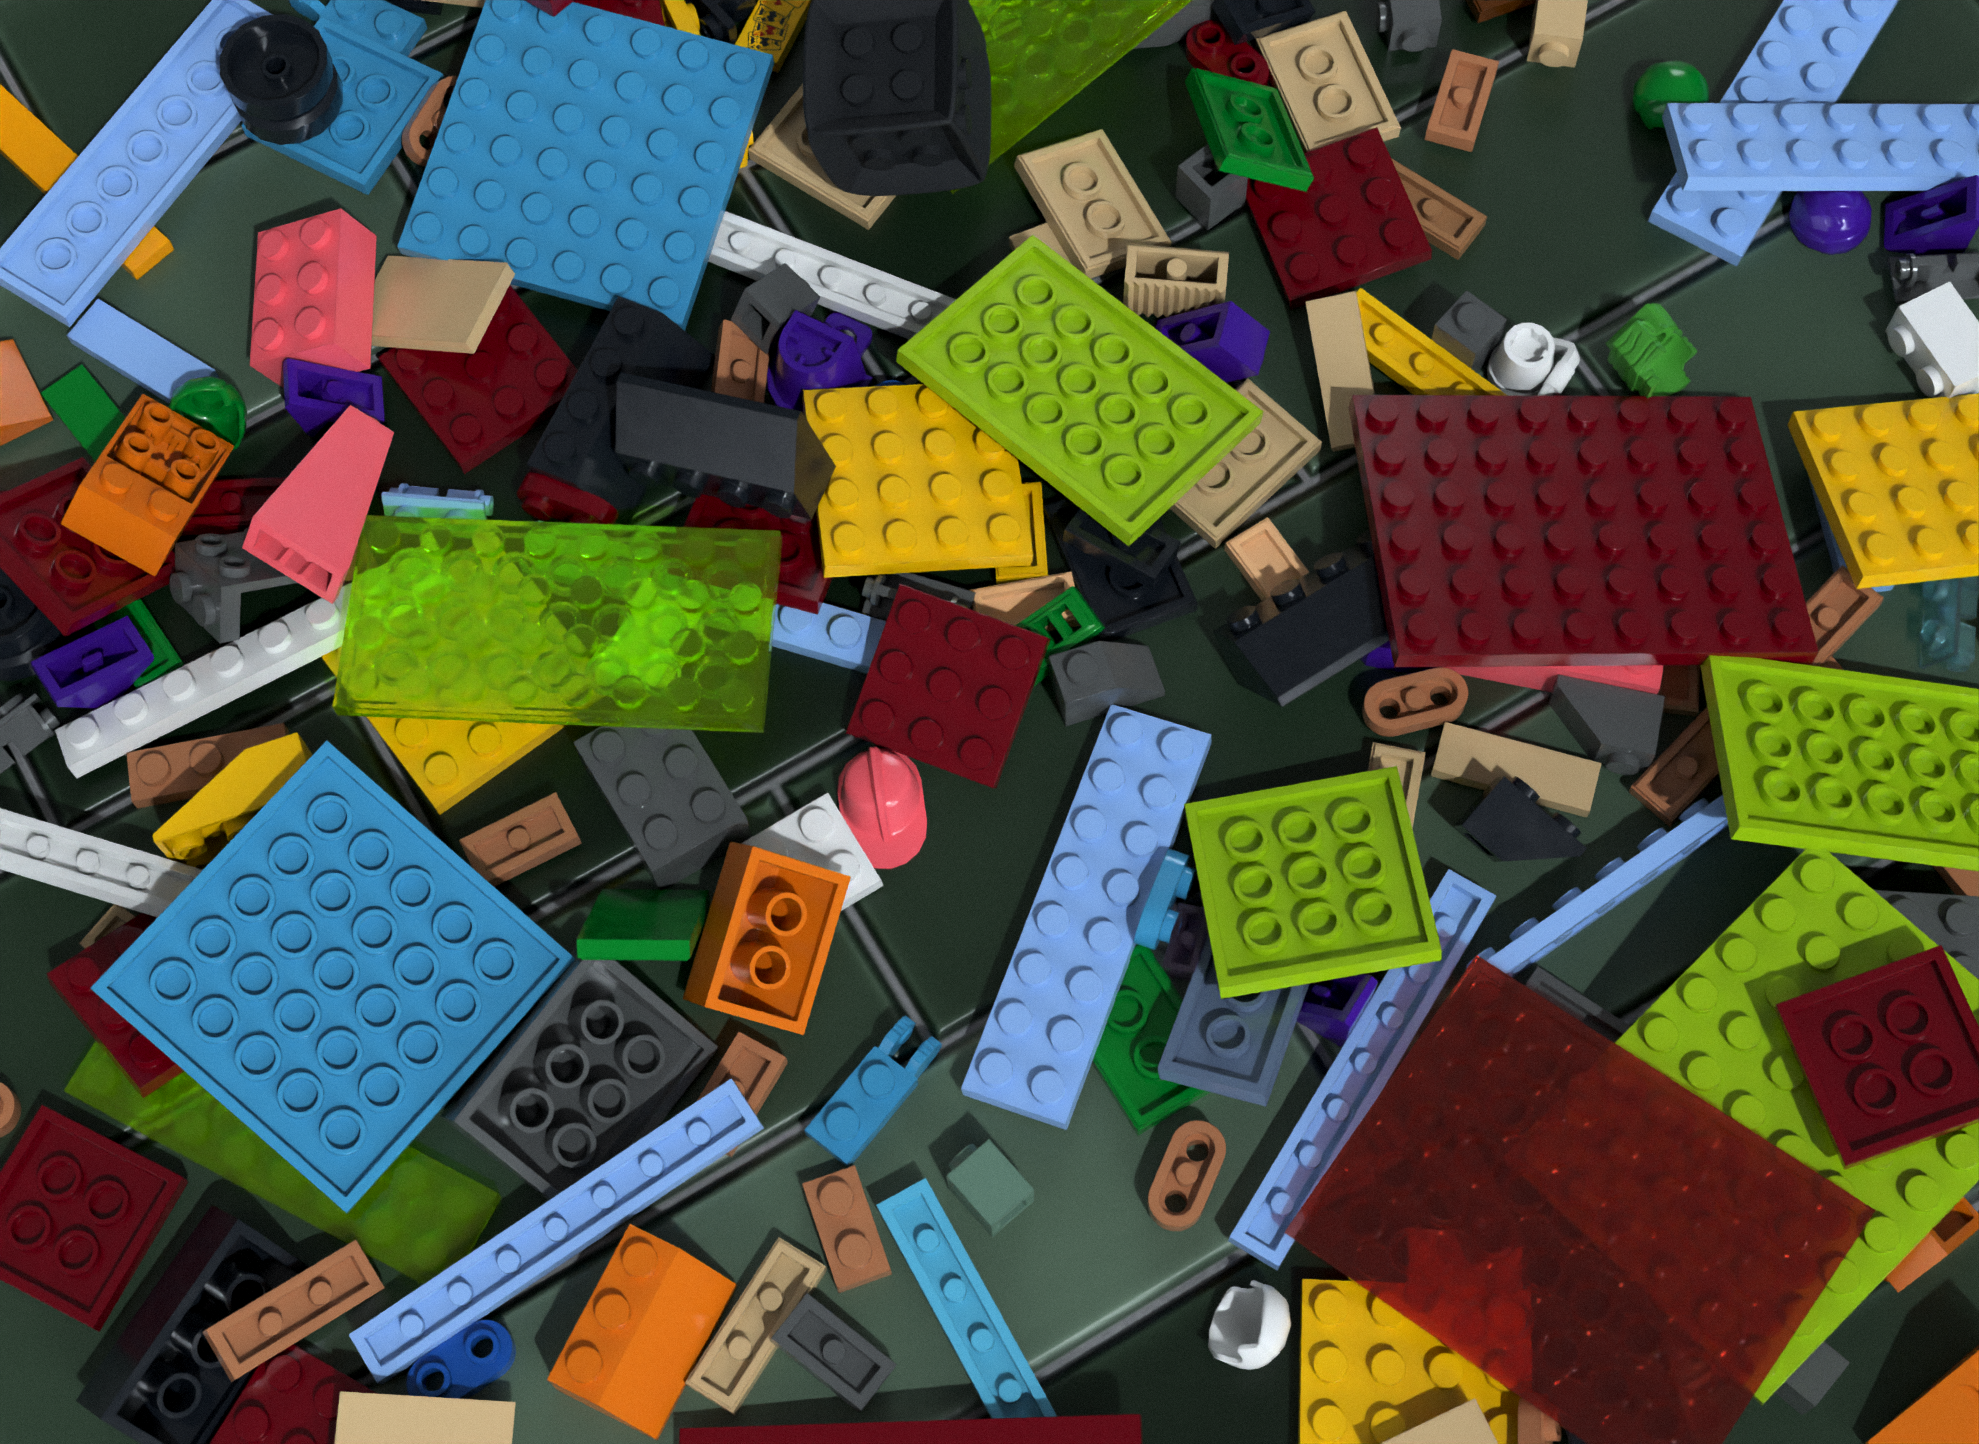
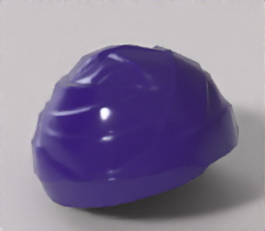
(1830, 220)

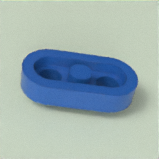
(457, 1361)

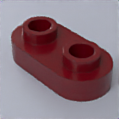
(1223, 55)
(550, 498)

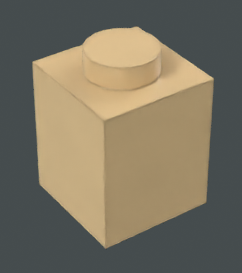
(1557, 32)

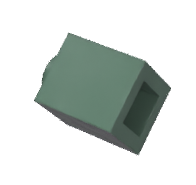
(989, 1186)

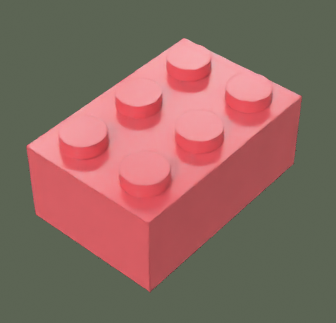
(314, 294)

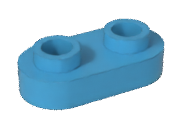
(1158, 918)

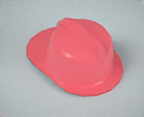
(884, 806)

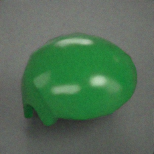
(1665, 84)
(213, 406)

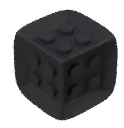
(897, 95)

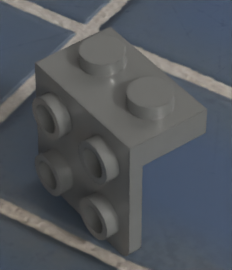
(213, 575)

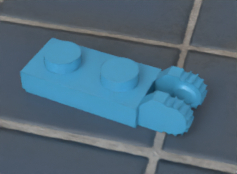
(370, 18)
(870, 1095)

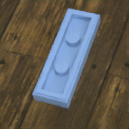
(135, 351)

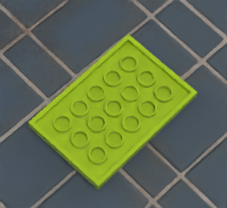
(1080, 389)
(1846, 760)

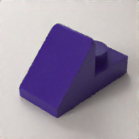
(323, 393)

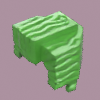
(1651, 353)

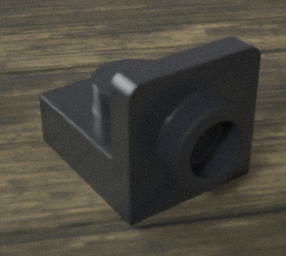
(719, 17)

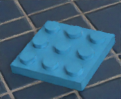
(378, 102)

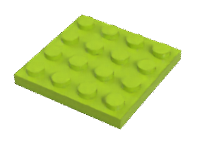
(1311, 882)

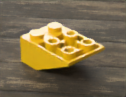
(230, 801)

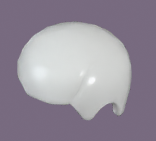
(1249, 1326)

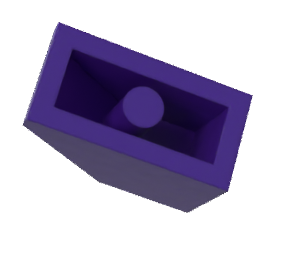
(1220, 339)

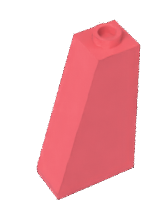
(320, 508)

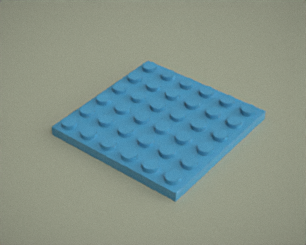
(589, 154)
(334, 976)

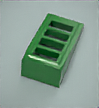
(1052, 612)

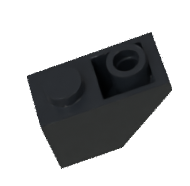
(1514, 828)

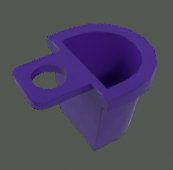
(817, 358)

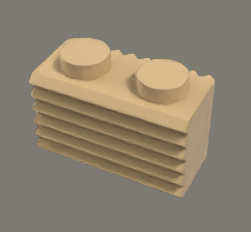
(1173, 279)

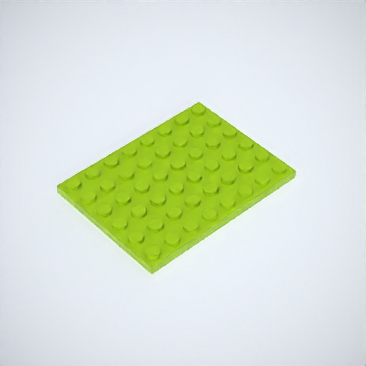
(1727, 1046)

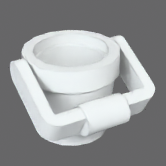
(1526, 364)

